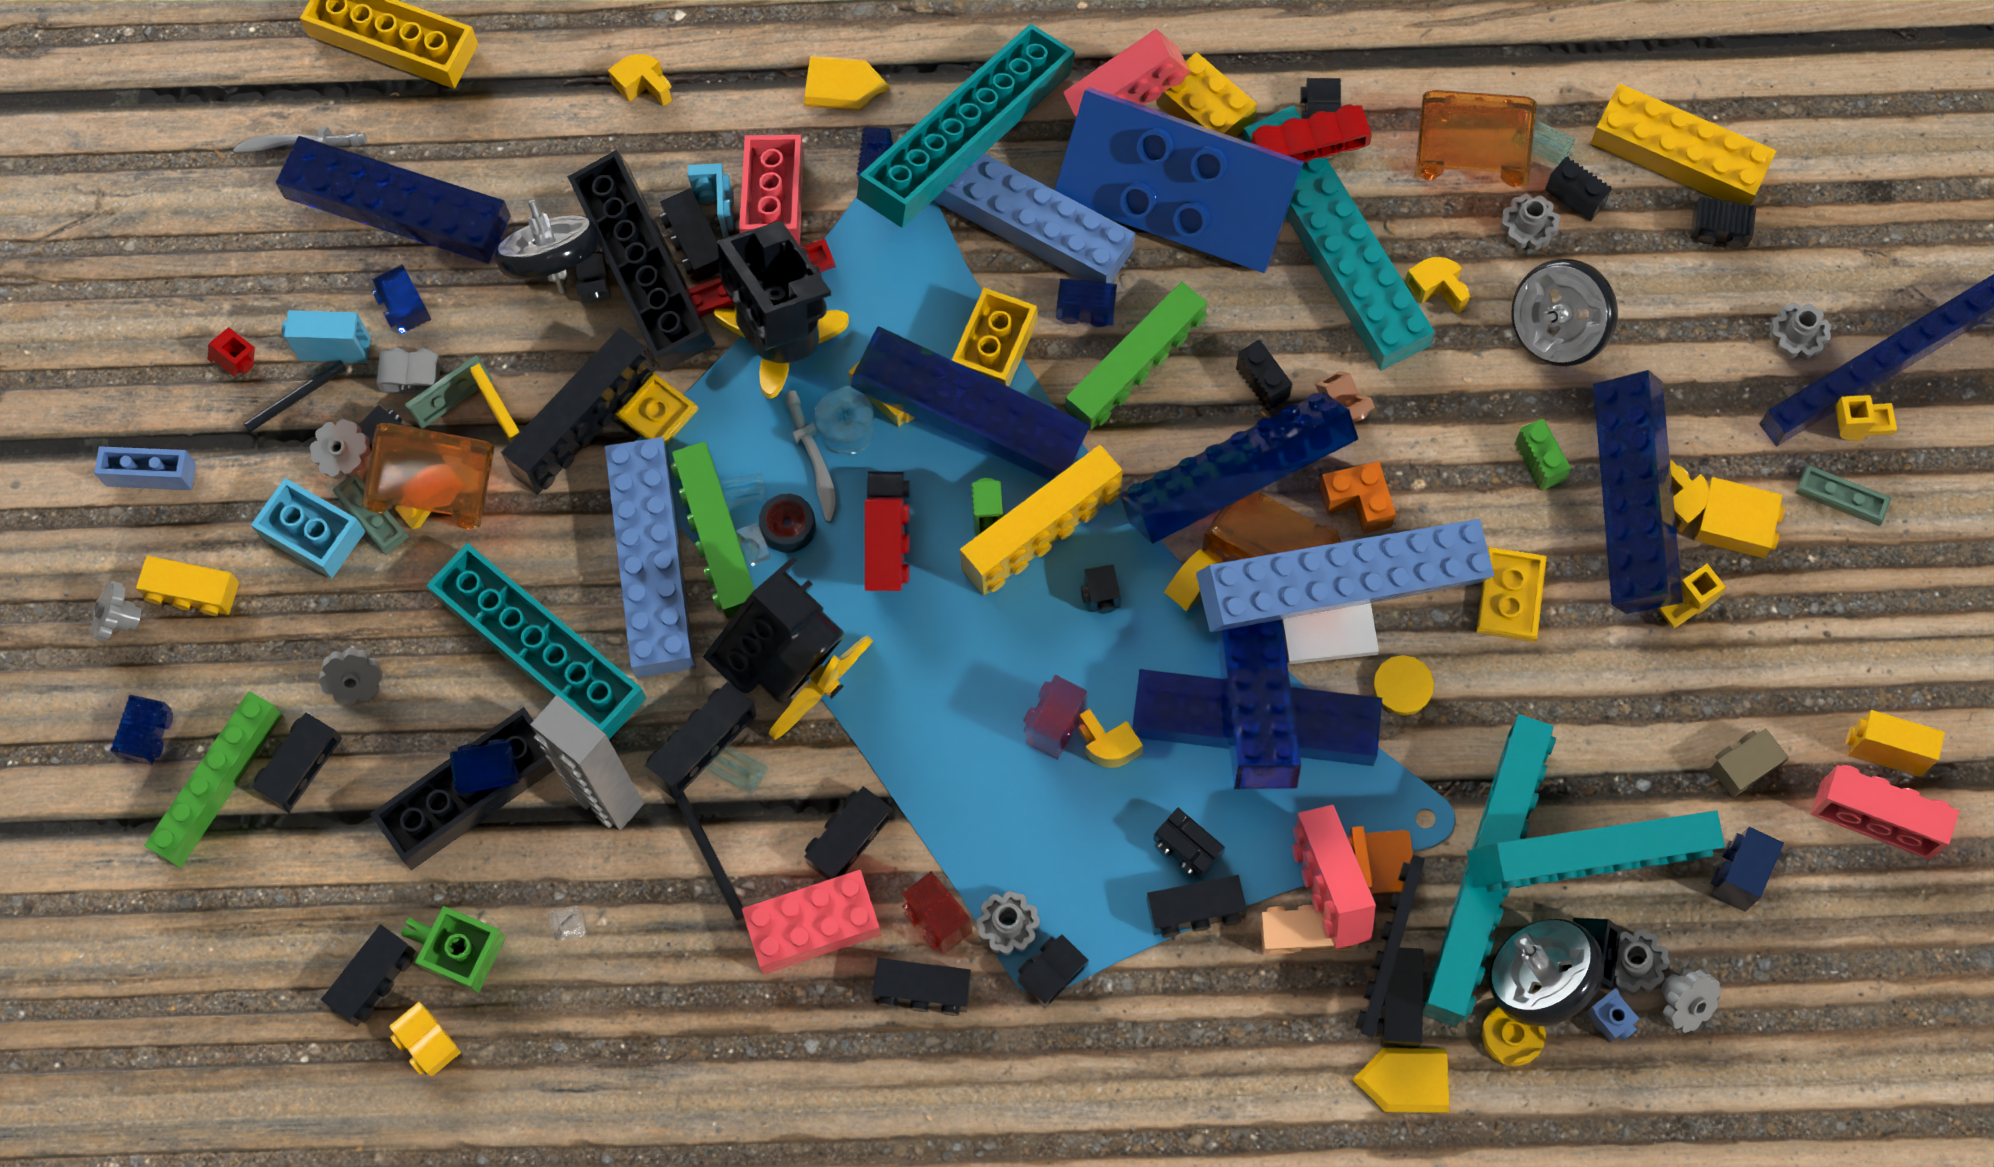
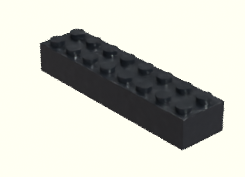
(641, 261)

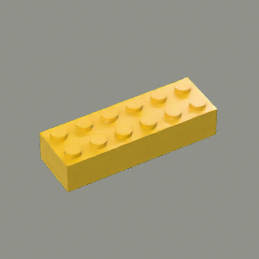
(395, 36)
(1682, 146)
(1042, 520)

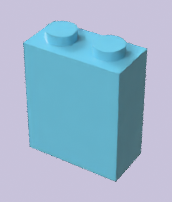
(327, 336)

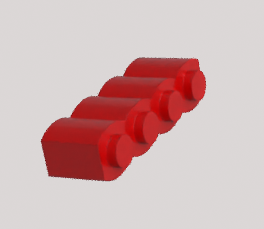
(1317, 136)

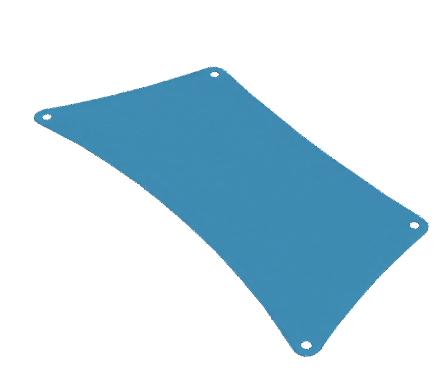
(956, 671)

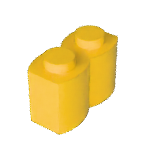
(424, 1040)

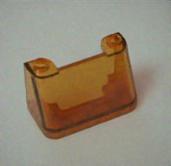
(1476, 134)
(428, 473)
(1263, 527)

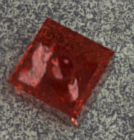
(937, 913)

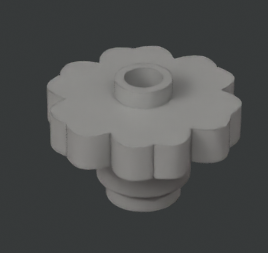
(1530, 222)
(1800, 331)
(340, 449)
(113, 612)
(350, 676)
(1003, 937)
(1646, 975)
(1690, 999)

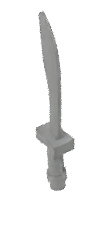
(324, 136)
(805, 433)

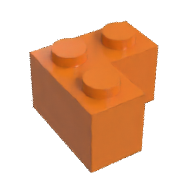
(1362, 489)

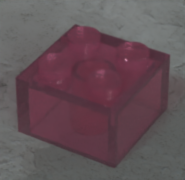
(1055, 717)

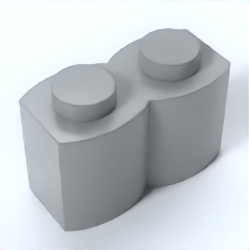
(407, 372)

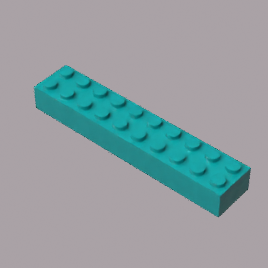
(964, 125)
(1353, 260)
(1475, 909)

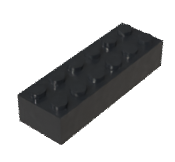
(578, 411)
(434, 814)

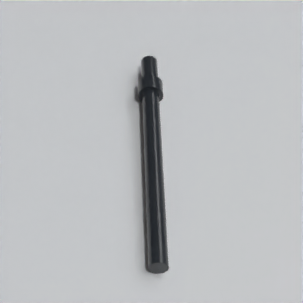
(710, 856)

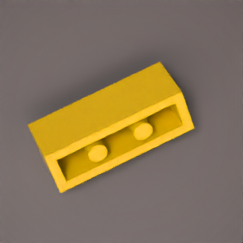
(187, 586)

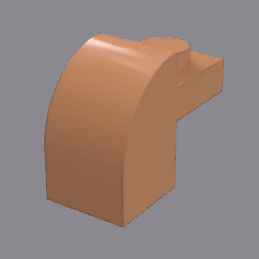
(1343, 389)

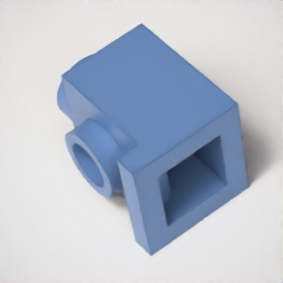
(1602, 1016)

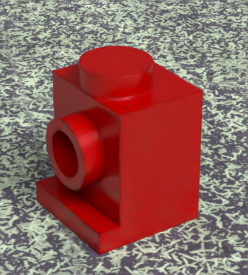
(231, 352)

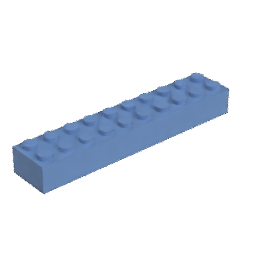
(1344, 574)

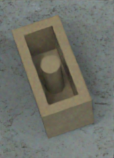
(1749, 762)

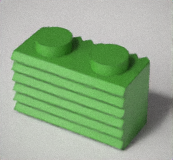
(1542, 454)
(986, 503)

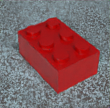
(886, 544)

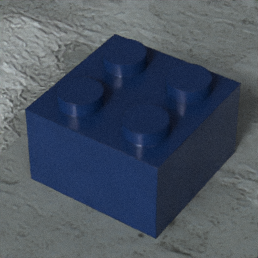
(1746, 868)

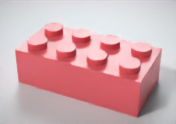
(1135, 73)
(772, 182)
(1885, 811)
(1333, 877)
(811, 922)

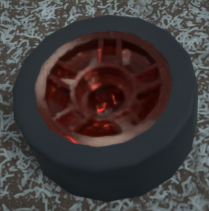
(799, 514)

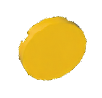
(1403, 685)
(1511, 1041)

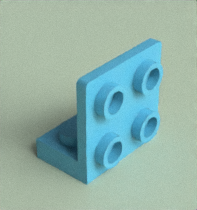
(712, 185)

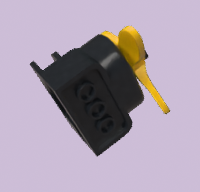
(775, 300)
(780, 644)

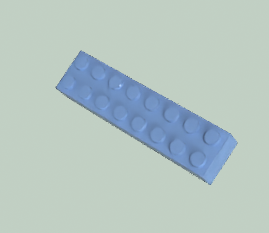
(1039, 220)
(649, 558)

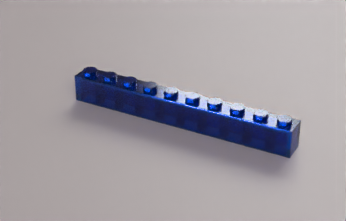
(1880, 362)

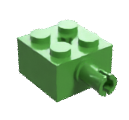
(441, 942)

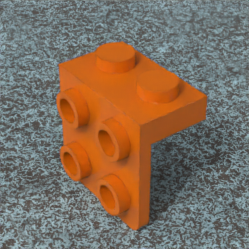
(1381, 857)

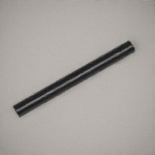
(294, 396)

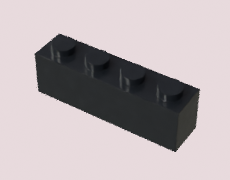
(700, 740)

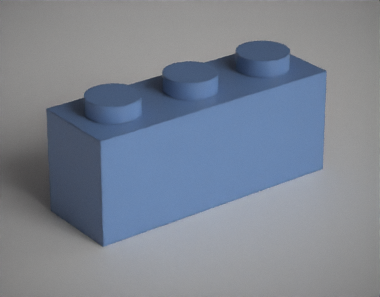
(145, 468)

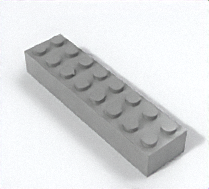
(586, 764)

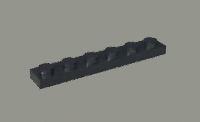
(1385, 960)

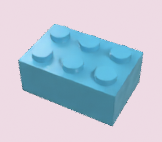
(308, 528)

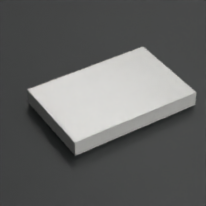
(1331, 635)

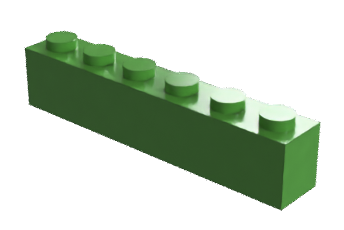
(1136, 356)
(714, 526)
(214, 780)

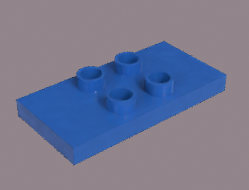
(1178, 179)

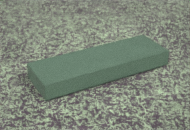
(445, 393)
(1843, 495)
(380, 526)

